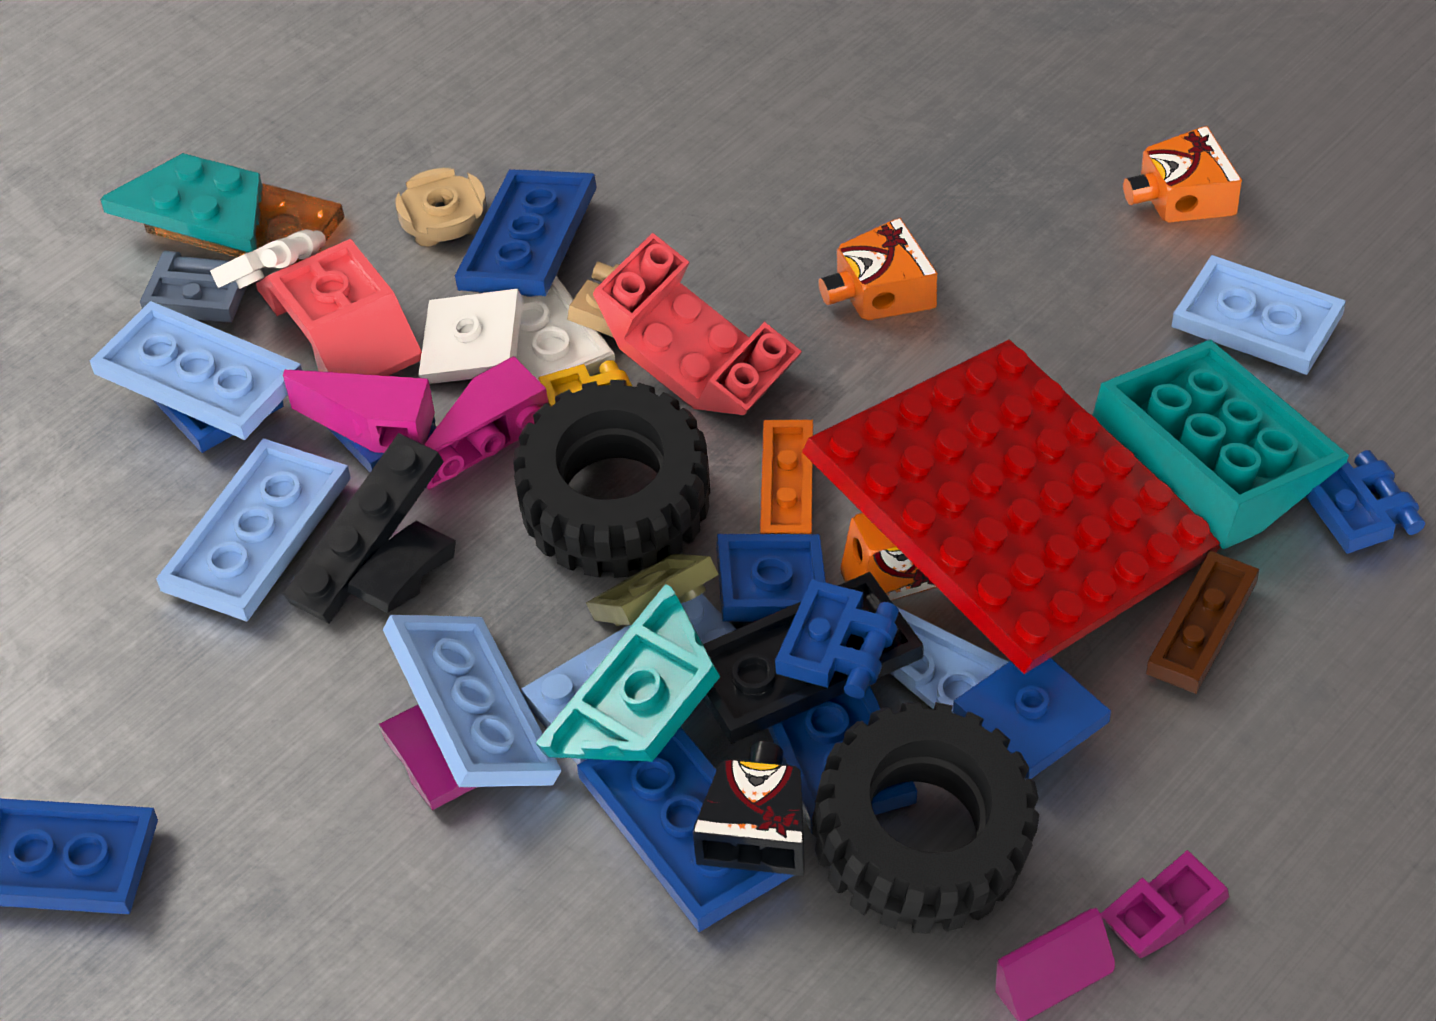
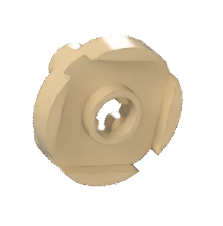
(430, 224)

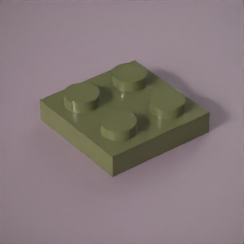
(630, 598)

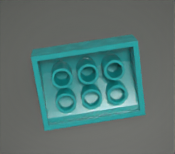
(1218, 439)

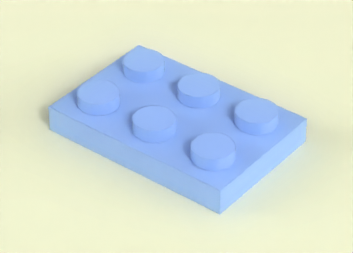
(1259, 314)

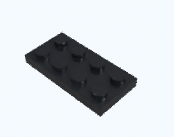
(755, 697)

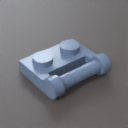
(190, 289)

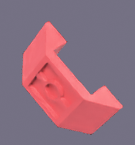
(344, 312)
(684, 338)

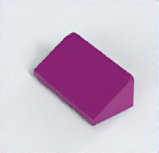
(1054, 965)

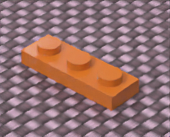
(786, 478)

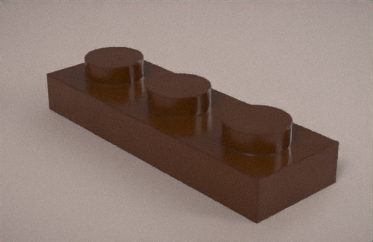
(1202, 622)

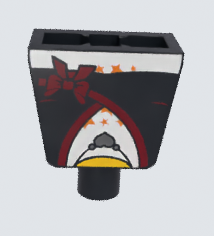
(753, 815)

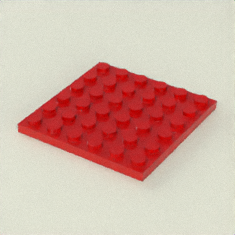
(1013, 502)

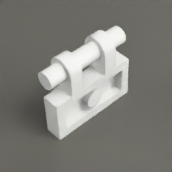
(269, 258)

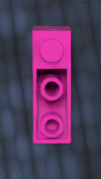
(364, 406)
(486, 418)

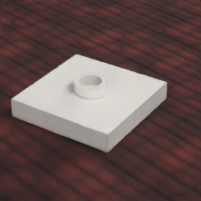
(469, 335)

